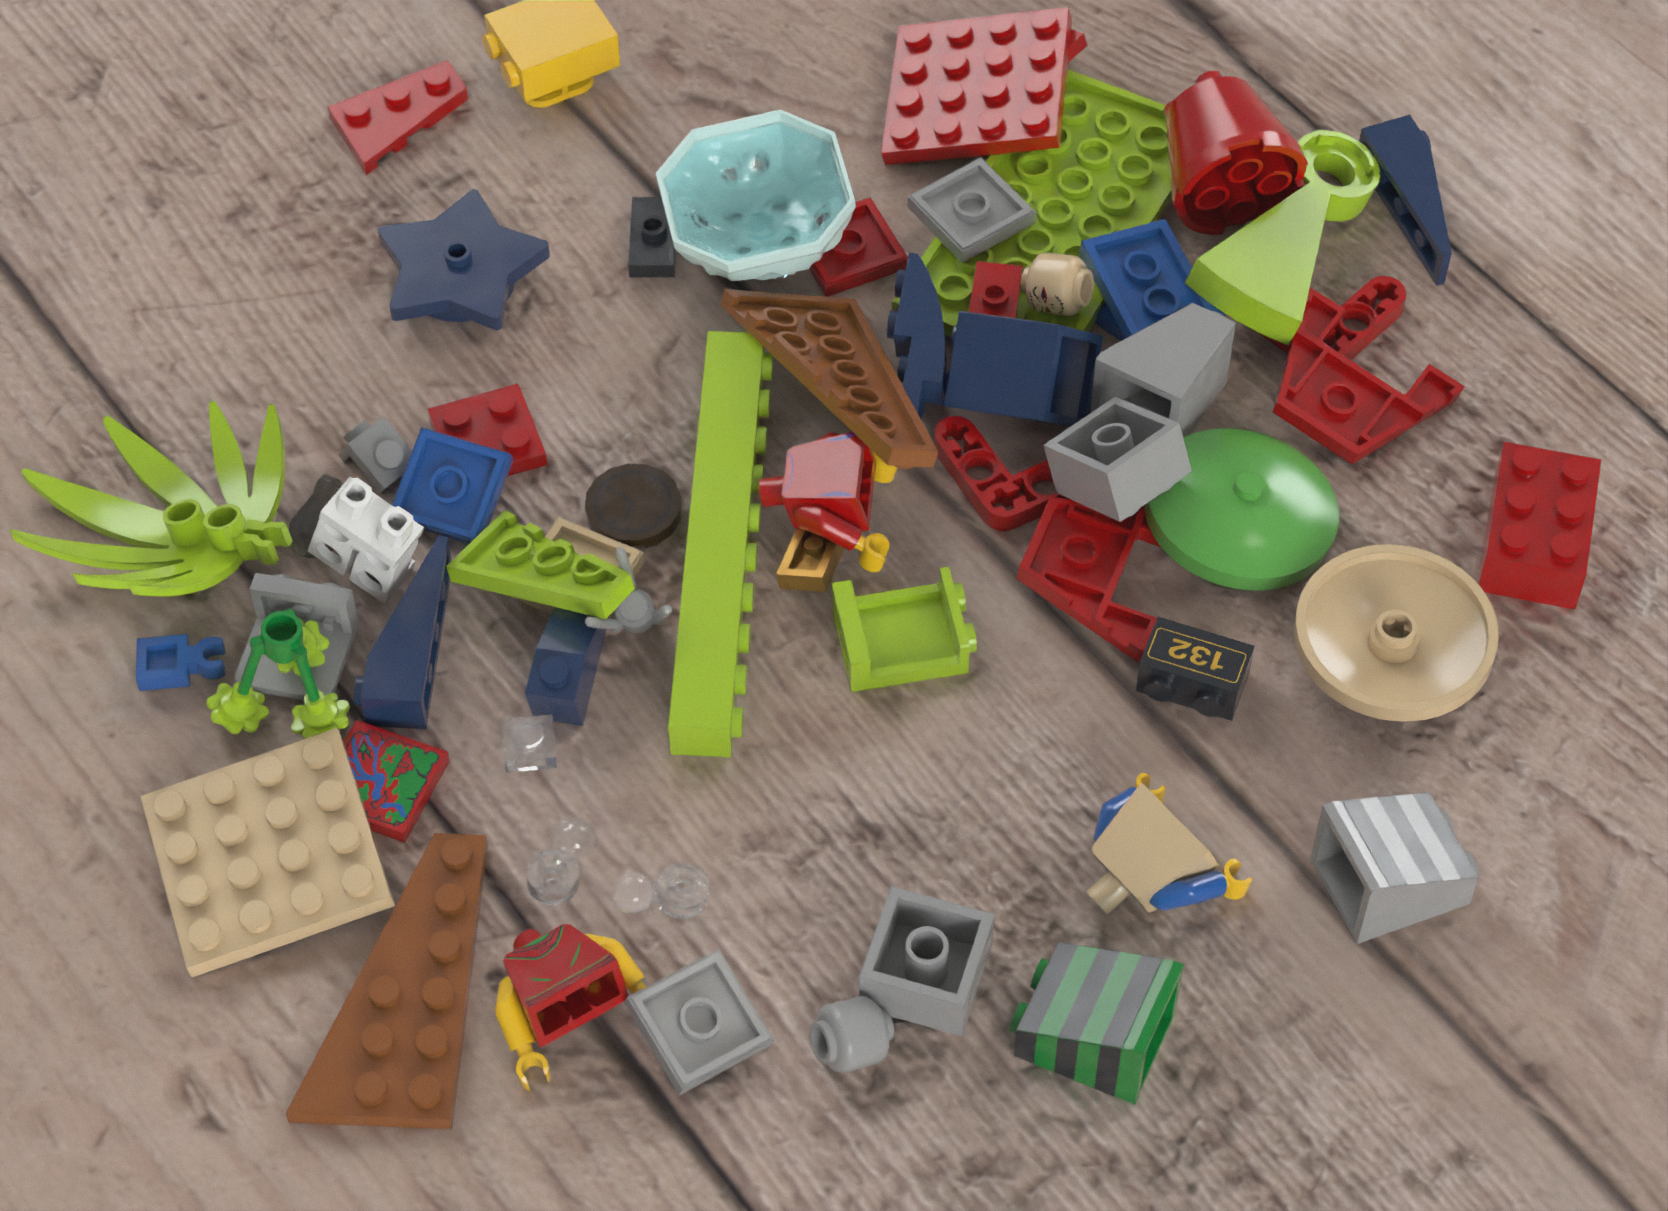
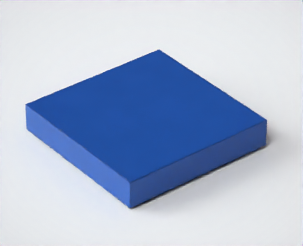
(452, 485)

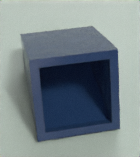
(1021, 369)

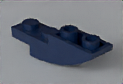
(919, 335)

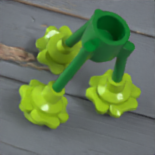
(291, 646)

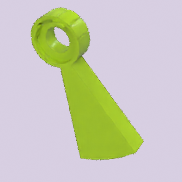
(1268, 265)

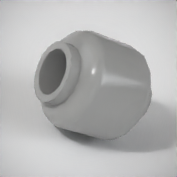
(851, 1034)

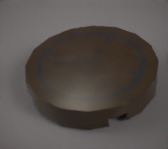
(634, 505)

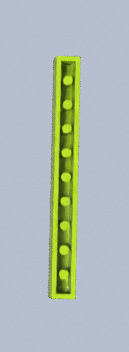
(719, 548)

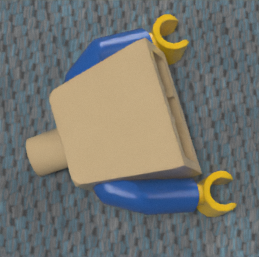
(1155, 856)

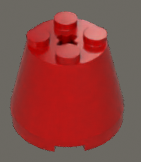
(1228, 154)

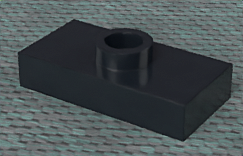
(650, 240)

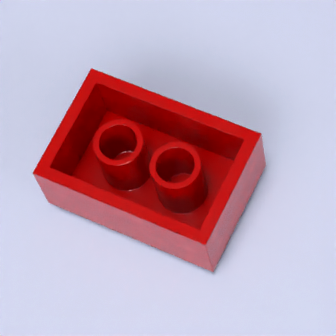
(1539, 525)

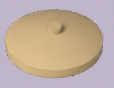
(1395, 632)

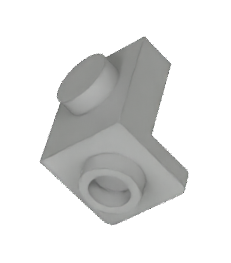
(377, 452)

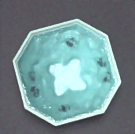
(756, 196)

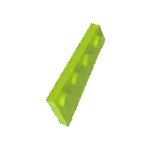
(531, 567)

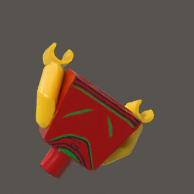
(557, 986)

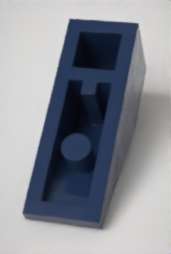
(564, 667)

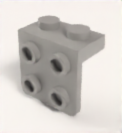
(324, 603)

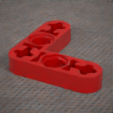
(1361, 307)
(999, 486)

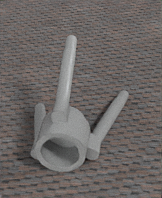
(636, 612)

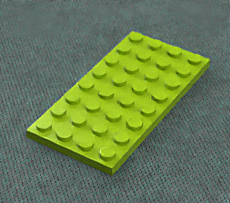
(1098, 182)

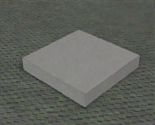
(971, 209)
(698, 1021)

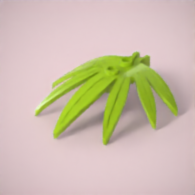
(190, 541)

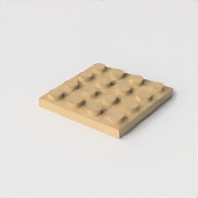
(265, 852)

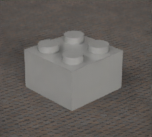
(1118, 458)
(927, 960)

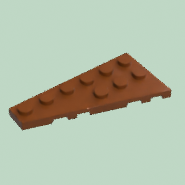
(842, 364)
(404, 1021)

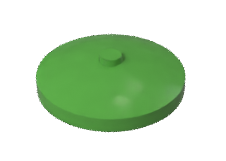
(1246, 512)

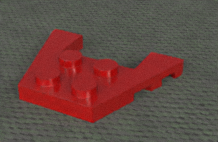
(1342, 401)
(1078, 565)

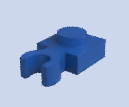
(170, 660)

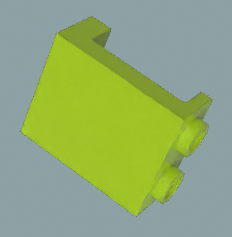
(903, 633)

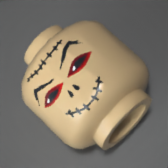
(1057, 284)

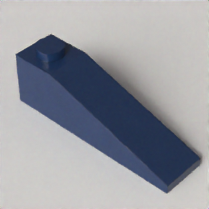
(1411, 189)
(405, 656)

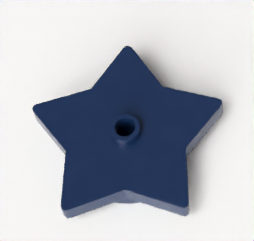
(459, 264)

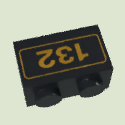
(1194, 668)

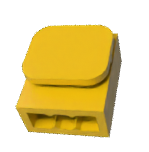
(551, 47)

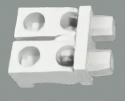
(368, 535)

